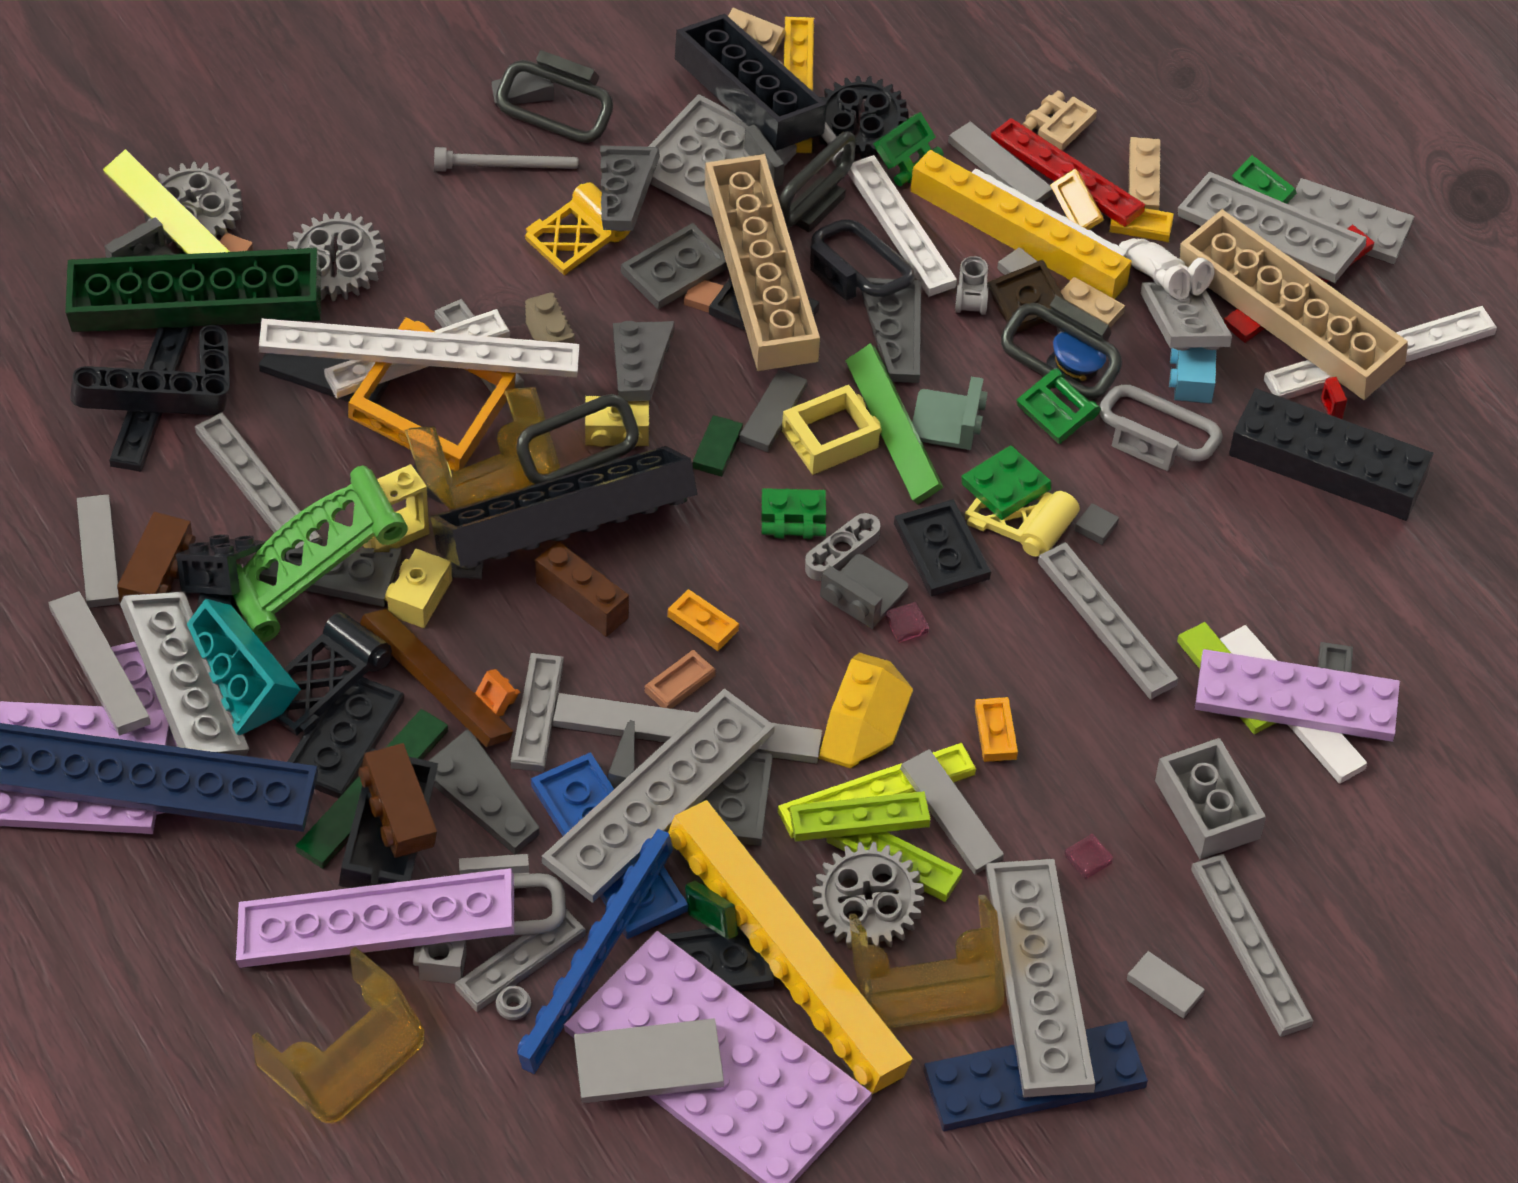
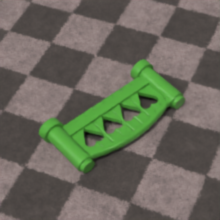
(371, 518)

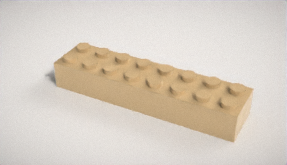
(761, 263)
(1296, 305)

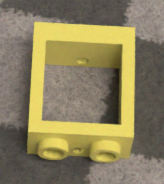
(821, 457)
(407, 486)

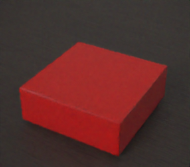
(1334, 398)

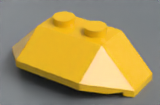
(865, 711)

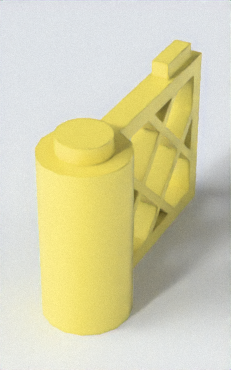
(1039, 530)

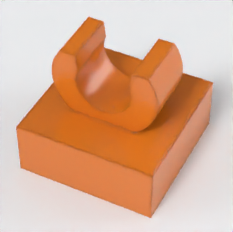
(496, 692)

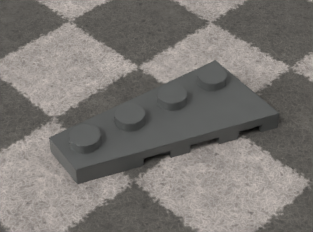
(625, 183)
(897, 329)
(639, 356)
(358, 578)
(480, 790)

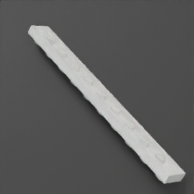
(418, 348)

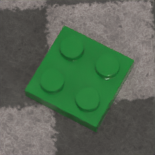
(1006, 482)

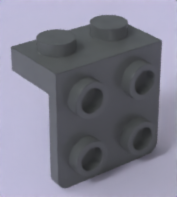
(144, 240)
(862, 589)

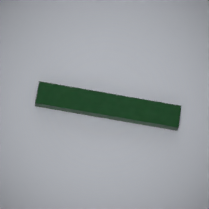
(334, 827)

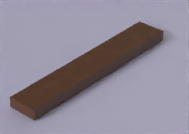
(438, 678)

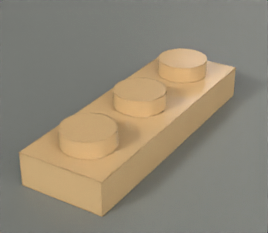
(1145, 171)

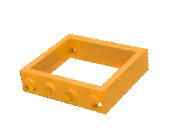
(394, 426)

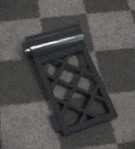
(355, 648)

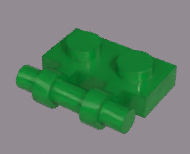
(904, 141)
(793, 506)

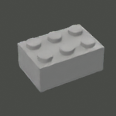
(1210, 798)

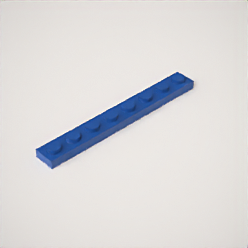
(589, 960)

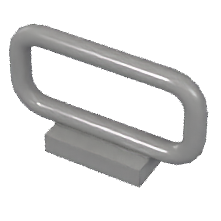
(1149, 444)
(522, 879)

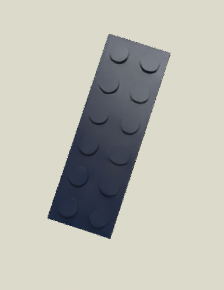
(989, 1086)

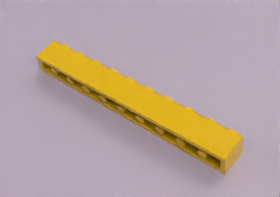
(790, 948)

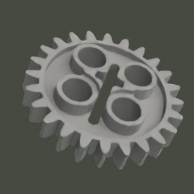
(206, 195)
(362, 256)
(863, 868)

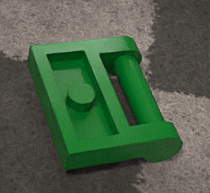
(1051, 412)

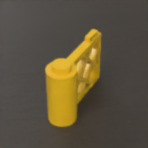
(587, 209)

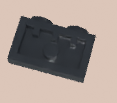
(212, 564)

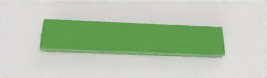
(895, 423)

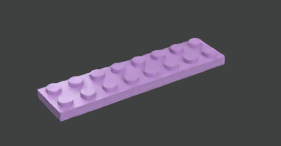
(375, 918)

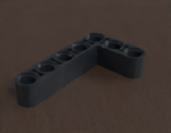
(161, 390)

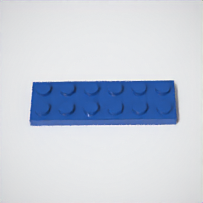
(569, 796)

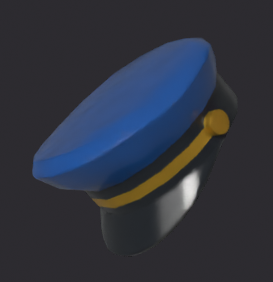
(1075, 357)

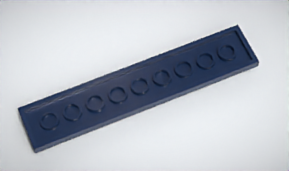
(156, 777)

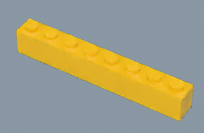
(1019, 224)

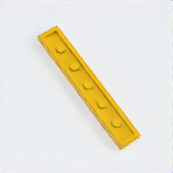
(799, 57)

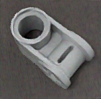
(972, 286)

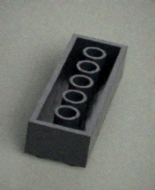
(750, 81)
(1330, 454)

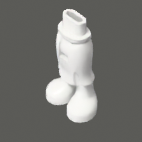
(1167, 269)

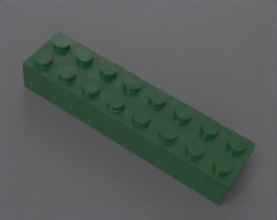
(193, 289)

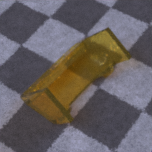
(493, 475)
(936, 989)
(359, 1060)

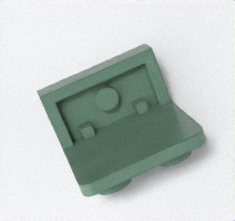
(950, 417)

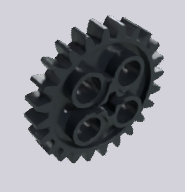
(882, 111)

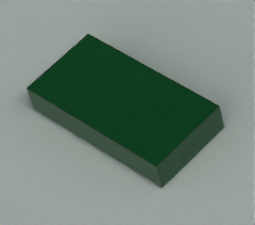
(717, 445)
(711, 909)

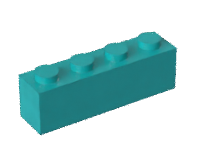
(241, 665)

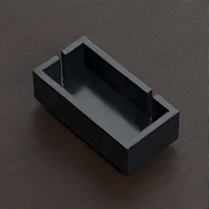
(366, 857)

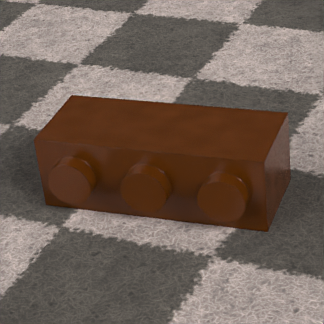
(154, 559)
(582, 588)
(398, 800)

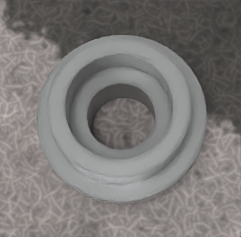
(509, 995)

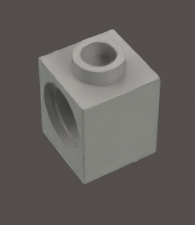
(445, 970)

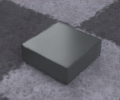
(1096, 524)

